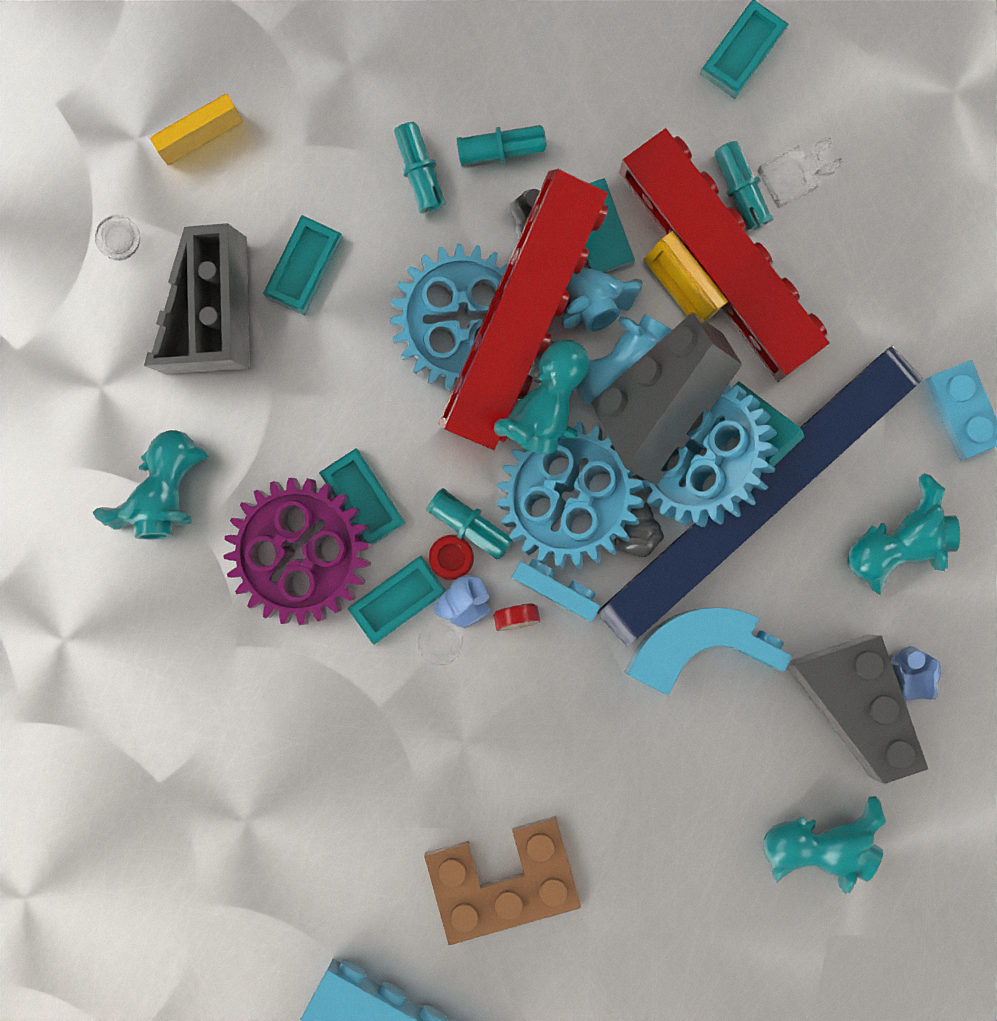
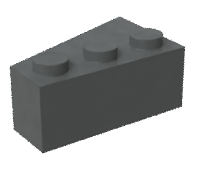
(206, 306)
(664, 394)
(864, 705)

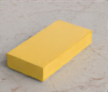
(196, 129)
(684, 278)

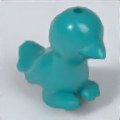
(545, 411)
(157, 499)
(920, 537)
(839, 851)

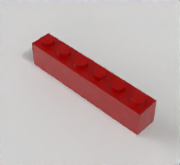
(759, 301)
(524, 307)

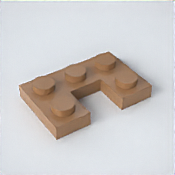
(482, 909)

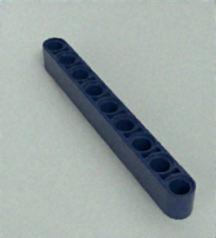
(705, 548)

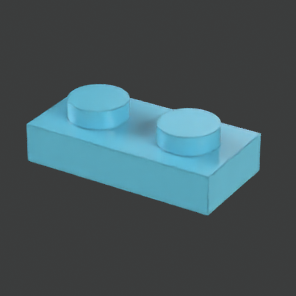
(965, 409)
(574, 598)

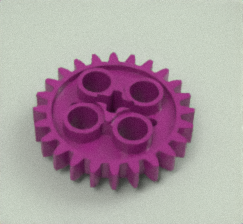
(269, 523)

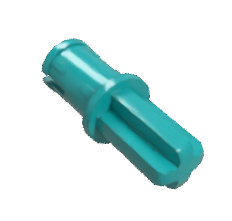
(501, 144)
(419, 168)
(742, 185)
(469, 523)

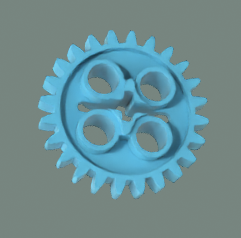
(458, 276)
(735, 470)
(608, 508)

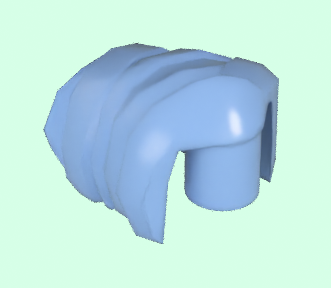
(464, 601)
(916, 674)

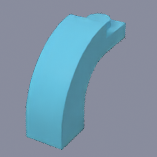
(680, 637)

